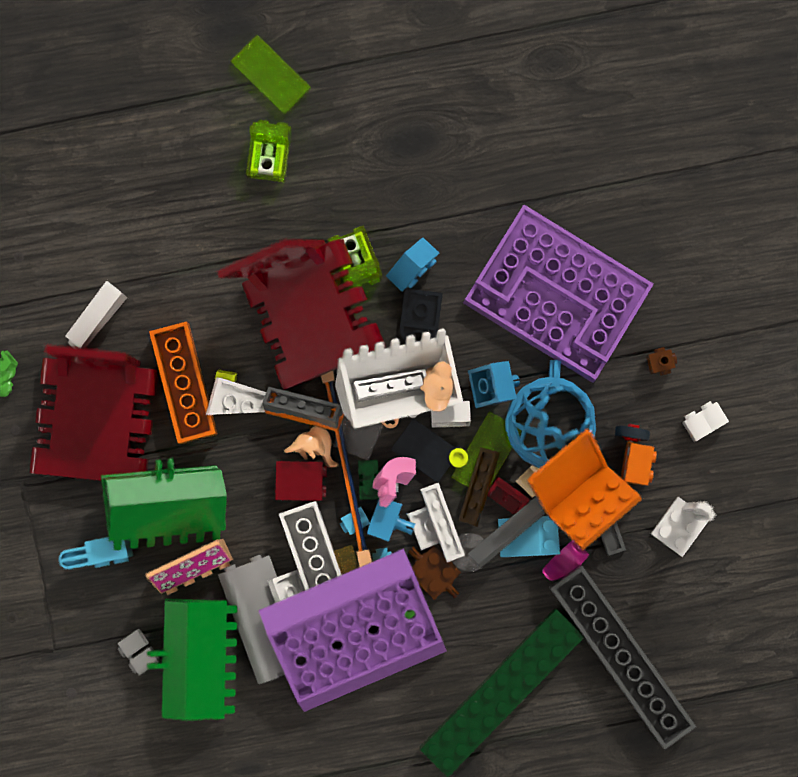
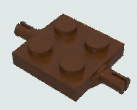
(434, 572)

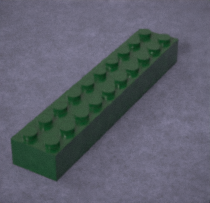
(501, 692)

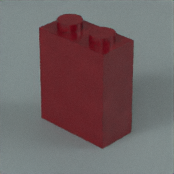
(300, 480)

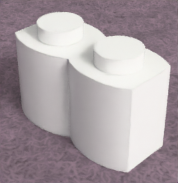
(705, 421)

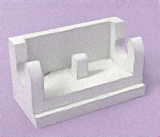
(452, 416)

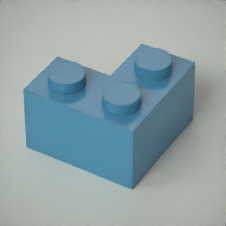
(413, 264)

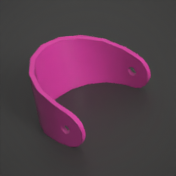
(563, 563)

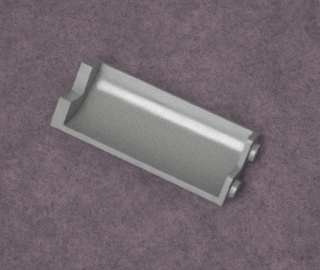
(250, 592)

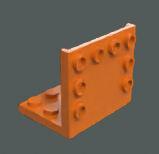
(582, 491)

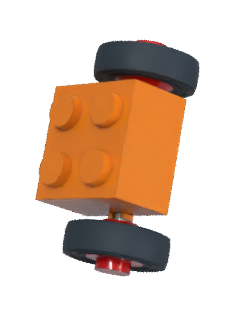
(637, 457)

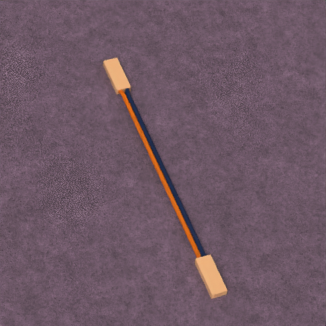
(363, 556)

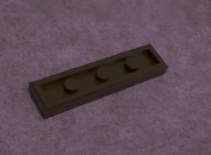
(479, 486)

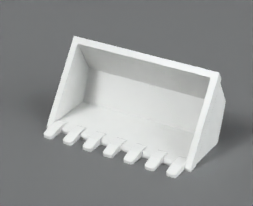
(387, 362)

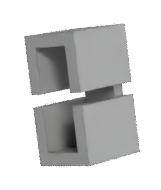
(132, 644)

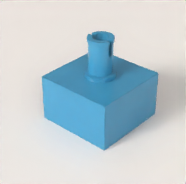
(493, 384)
(387, 520)

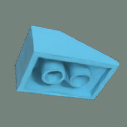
(537, 540)

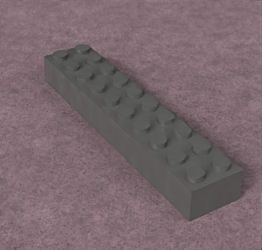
(622, 657)

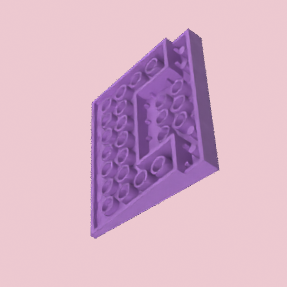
(558, 293)

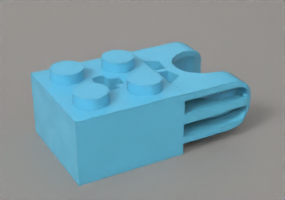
(95, 552)

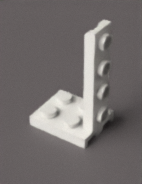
(682, 524)

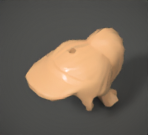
(438, 377)
(314, 442)

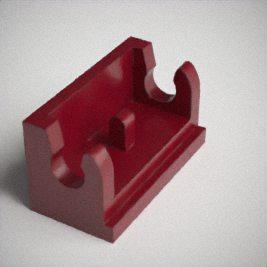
(507, 496)

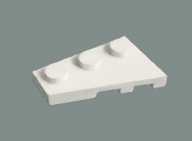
(232, 397)

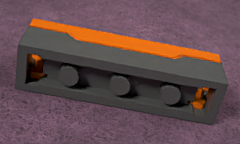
(303, 409)

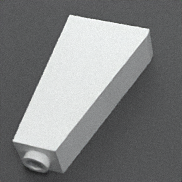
(95, 316)

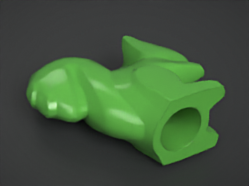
(7, 372)

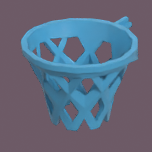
(554, 384)

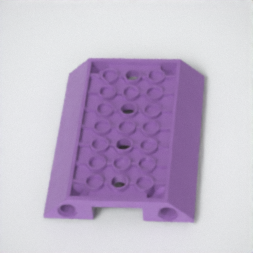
(343, 613)

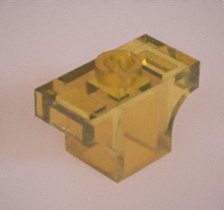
(346, 559)

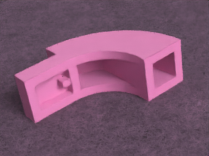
(395, 471)

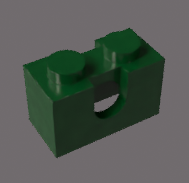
(367, 471)

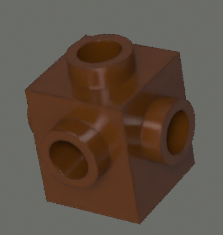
(655, 364)

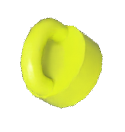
(458, 457)

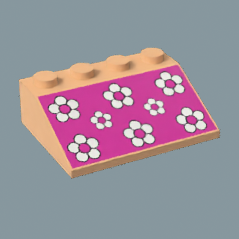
(191, 566)

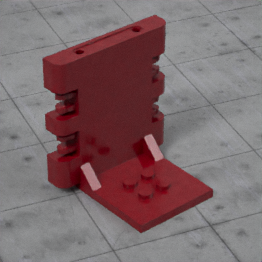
(305, 306)
(92, 413)

